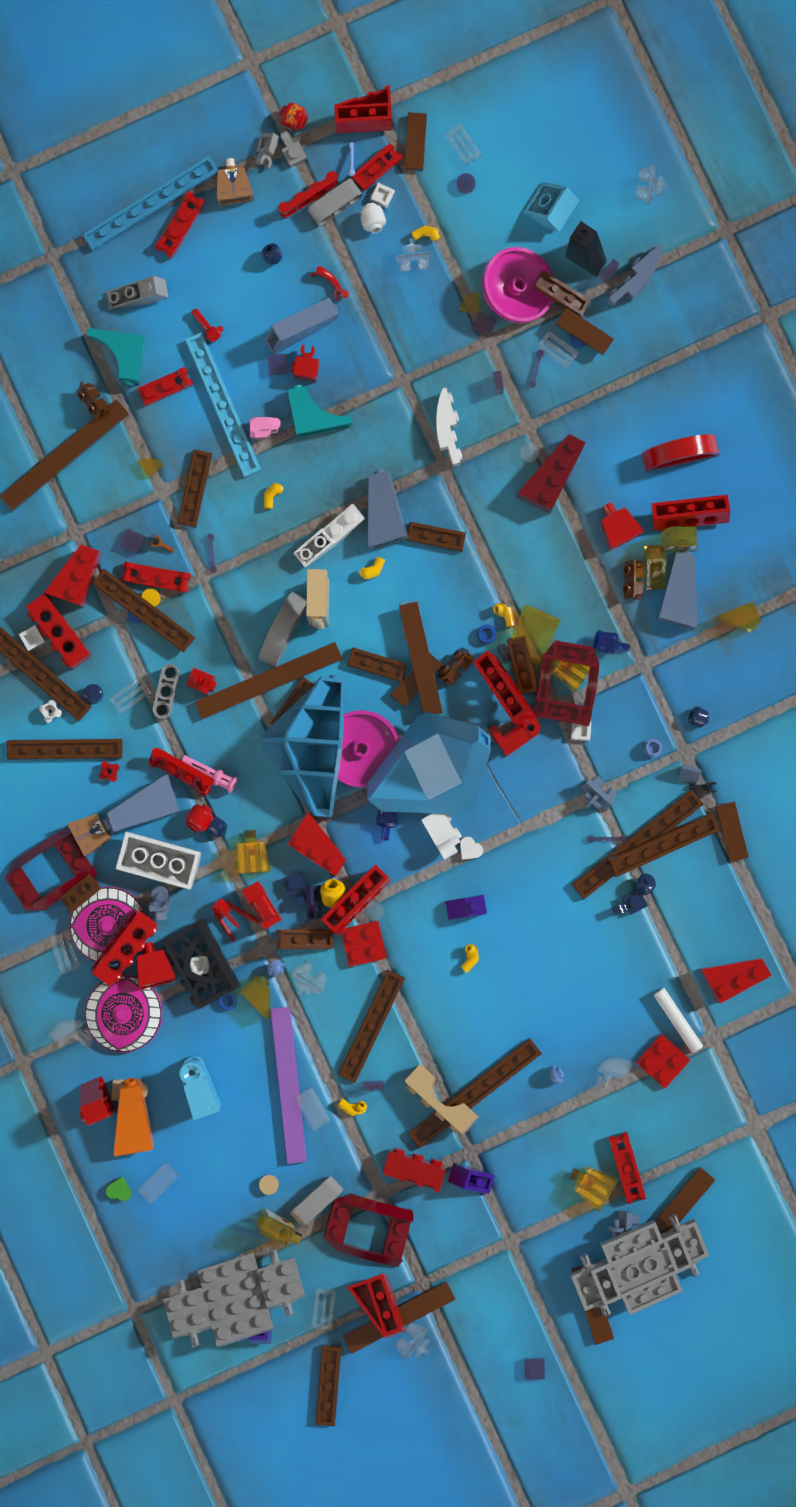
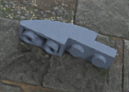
(642, 273)

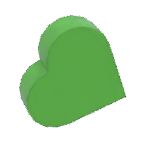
(119, 1189)

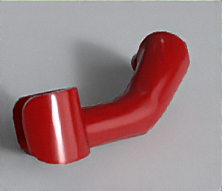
(322, 272)

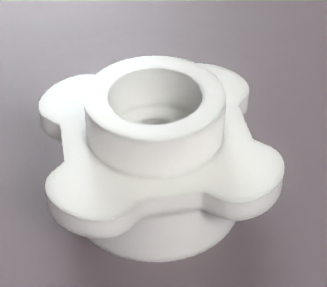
(44, 709)

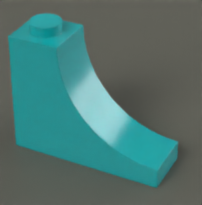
(127, 349)
(310, 418)

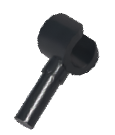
(703, 787)

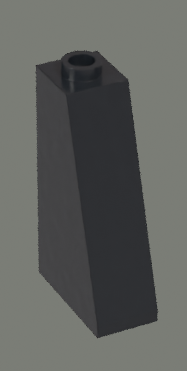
(586, 249)

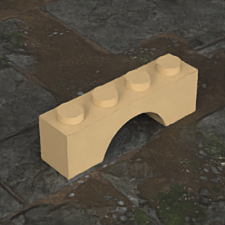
(459, 1116)

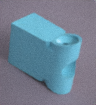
(199, 1088)

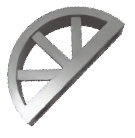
(282, 629)

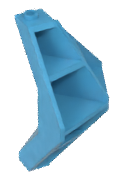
(308, 744)
(432, 768)

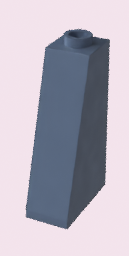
(300, 325)
(384, 513)
(680, 597)
(145, 806)

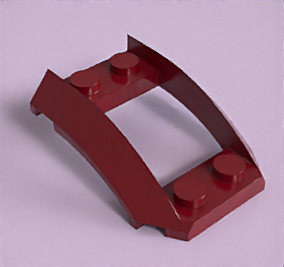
(560, 710)
(72, 856)
(395, 1237)

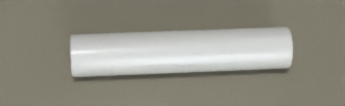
(678, 1020)

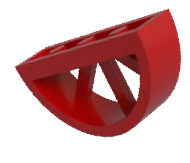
(680, 452)

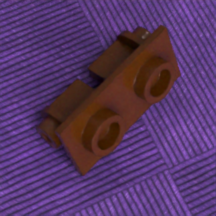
(88, 394)
(633, 570)
(460, 659)
(80, 893)

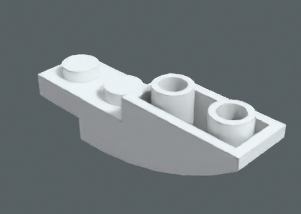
(445, 421)
(329, 536)

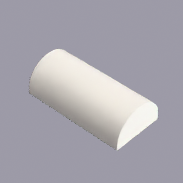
(158, 860)

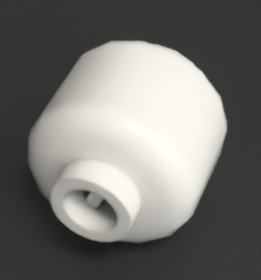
(372, 218)

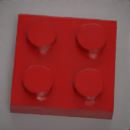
(363, 943)
(663, 1061)

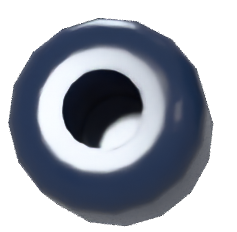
(272, 254)
(93, 693)
(698, 717)
(217, 827)
(645, 884)

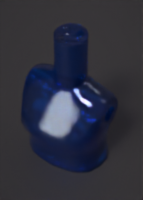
(608, 642)
(386, 821)

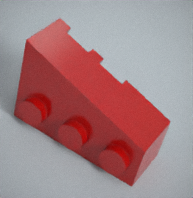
(365, 113)
(76, 577)
(317, 846)
(733, 978)
(95, 1101)
(414, 1169)
(380, 1304)

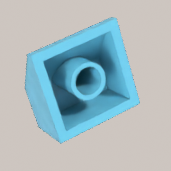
(551, 206)

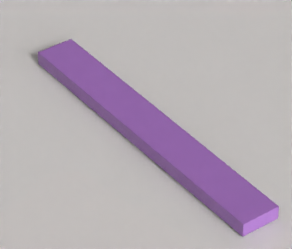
(288, 1085)

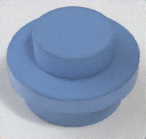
(653, 747)
(275, 968)
(556, 1074)

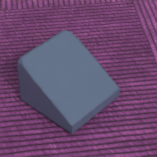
(689, 774)

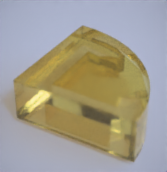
(470, 303)
(150, 465)

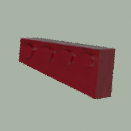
(549, 480)

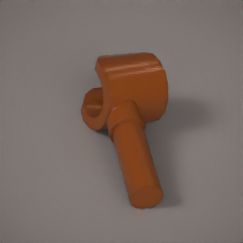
(161, 544)

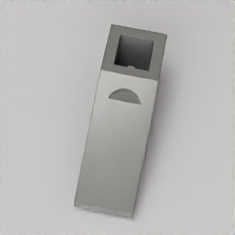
(137, 293)

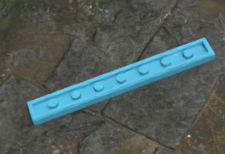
(223, 405)

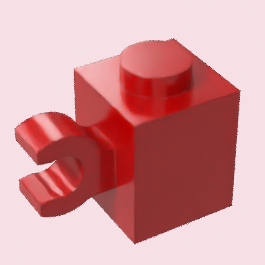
(305, 367)
(201, 681)

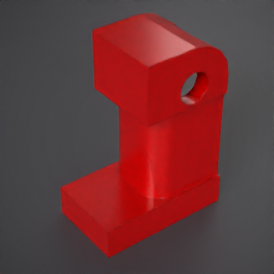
(516, 737)
(263, 906)

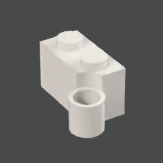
(442, 833)

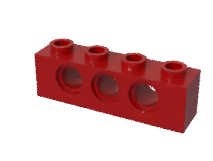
(690, 512)
(44, 605)
(504, 688)
(355, 899)
(113, 951)

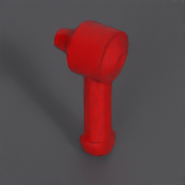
(212, 333)

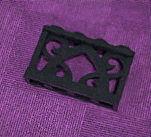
(203, 937)

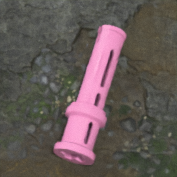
(218, 777)

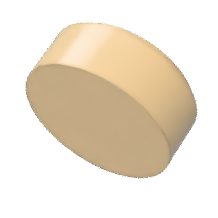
(268, 1184)

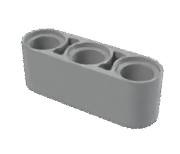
(334, 202)
(163, 683)
(316, 1201)

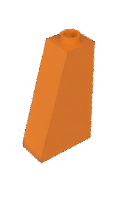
(133, 1122)

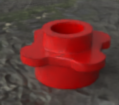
(114, 771)

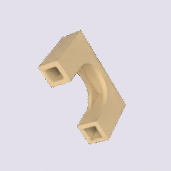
(317, 598)

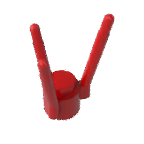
(221, 909)

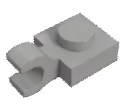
(266, 146)
(293, 151)

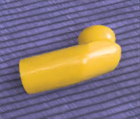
(429, 231)
(270, 493)
(372, 571)
(505, 612)
(472, 957)
(353, 1109)

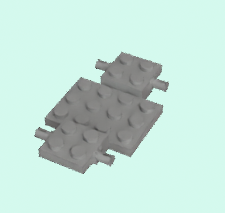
(640, 1266)
(234, 1299)

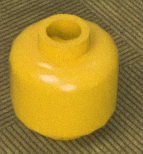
(332, 892)

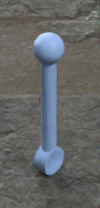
(351, 172)

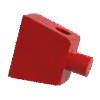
(619, 526)
(153, 968)

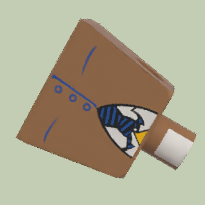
(233, 184)
(89, 833)

